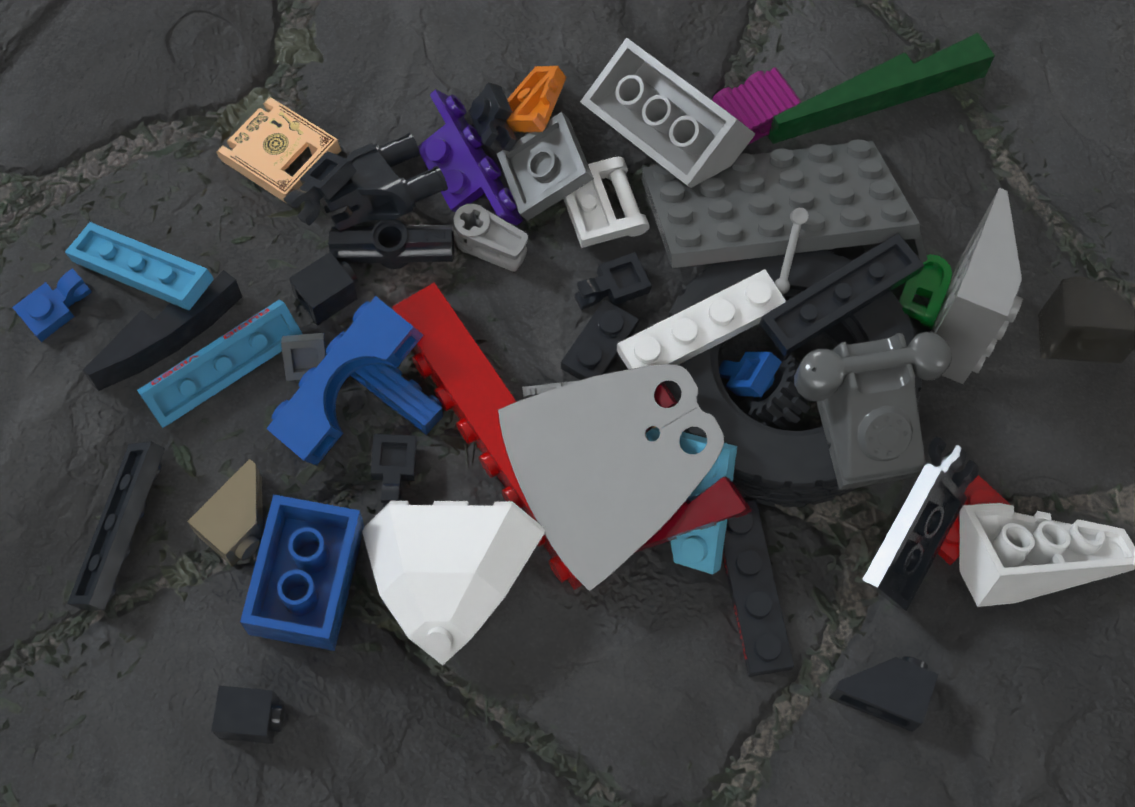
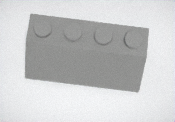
(666, 116)

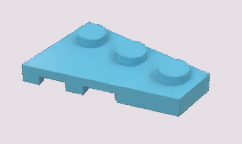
(704, 547)

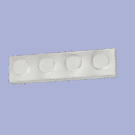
(703, 324)

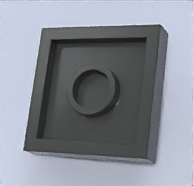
(545, 167)

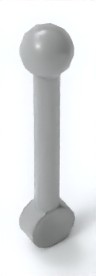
(798, 217)

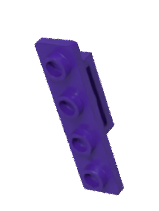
(464, 163)

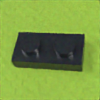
(597, 343)

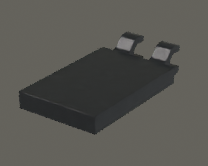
(921, 525)

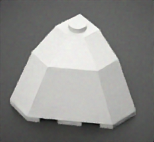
(447, 566)

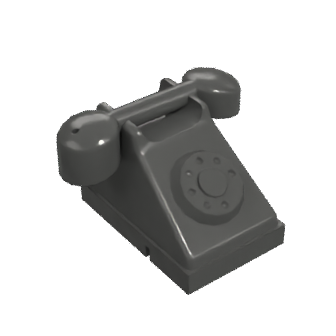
(872, 404)

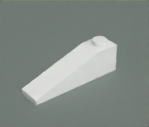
(1025, 556)

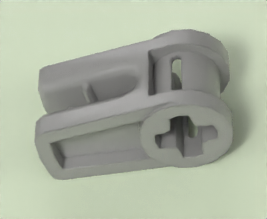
(489, 237)

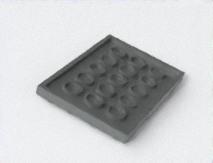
(750, 204)

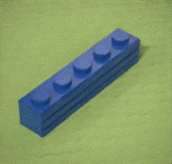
(401, 395)

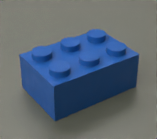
(303, 572)

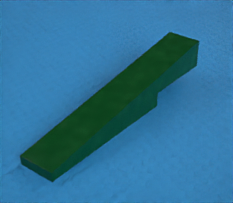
(885, 87)

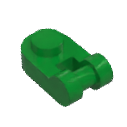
(930, 283)

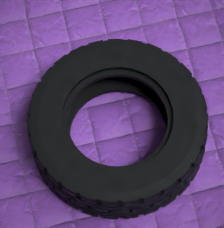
(773, 462)

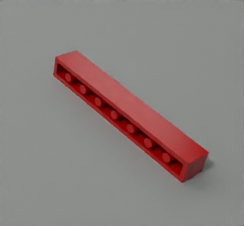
(472, 391)

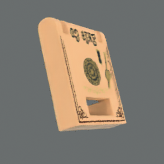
(272, 143)

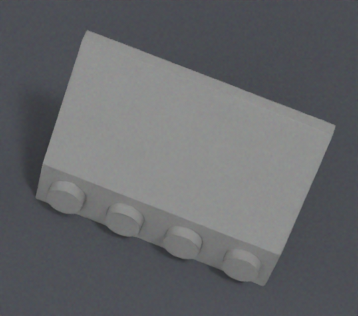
(981, 292)

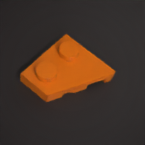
(535, 99)

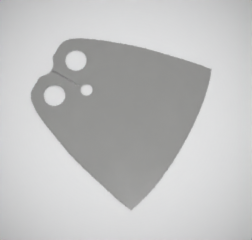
(594, 471)

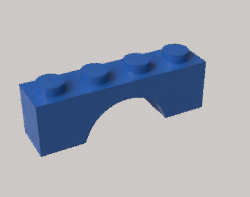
(309, 418)

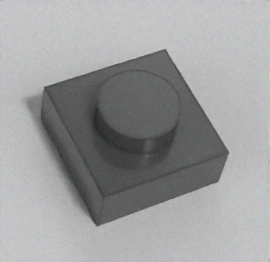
(302, 353)

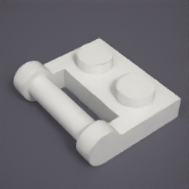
(592, 210)

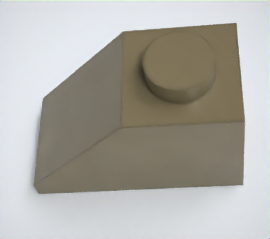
(233, 516)

